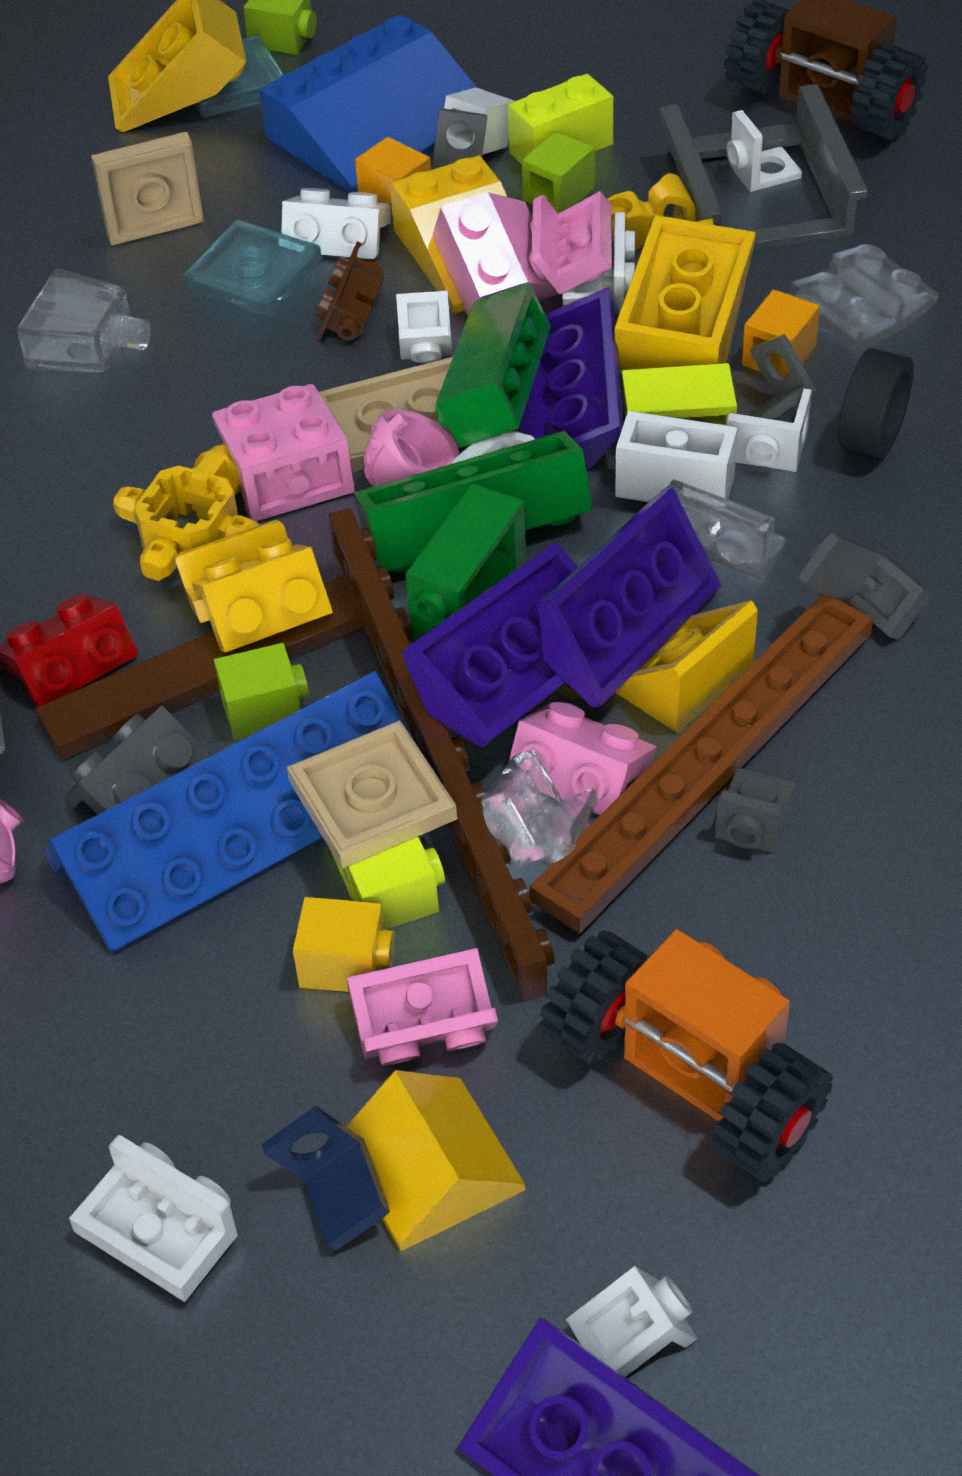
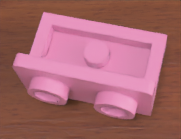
(573, 243)
(583, 752)
(422, 1006)

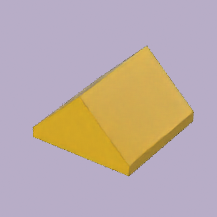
(695, 665)
(432, 1155)

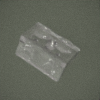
(731, 532)
(530, 813)

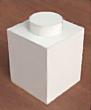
(483, 102)

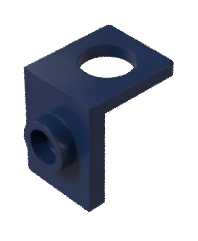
(337, 1176)

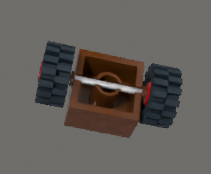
(830, 45)

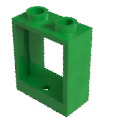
(466, 557)

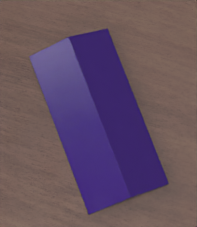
(579, 378)
(626, 600)
(487, 659)
(579, 1417)

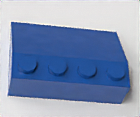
(359, 95)

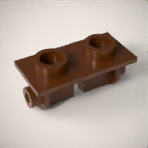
(350, 304)

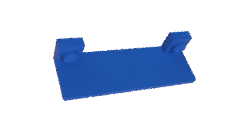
(209, 821)

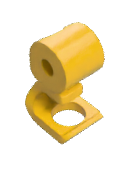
(641, 214)

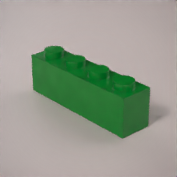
(493, 366)
(410, 510)

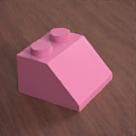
(487, 247)

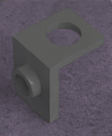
(446, 154)
(786, 389)

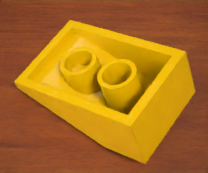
(177, 63)
(417, 206)
(683, 295)

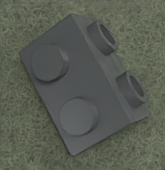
(144, 757)

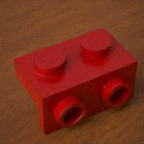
(68, 648)

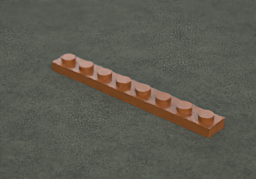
(699, 763)

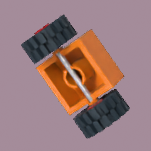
(698, 1032)

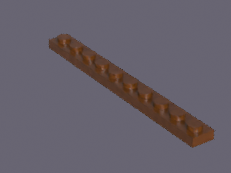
(485, 857)

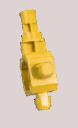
(176, 491)

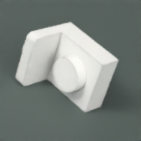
(633, 1320)

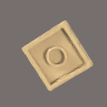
(148, 188)
(371, 793)

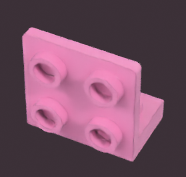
(286, 451)

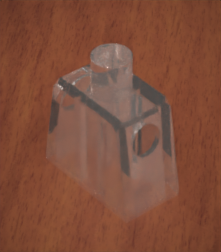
(79, 325)

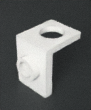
(746, 156)
(771, 441)

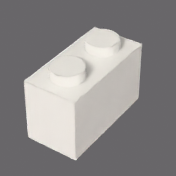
(665, 448)

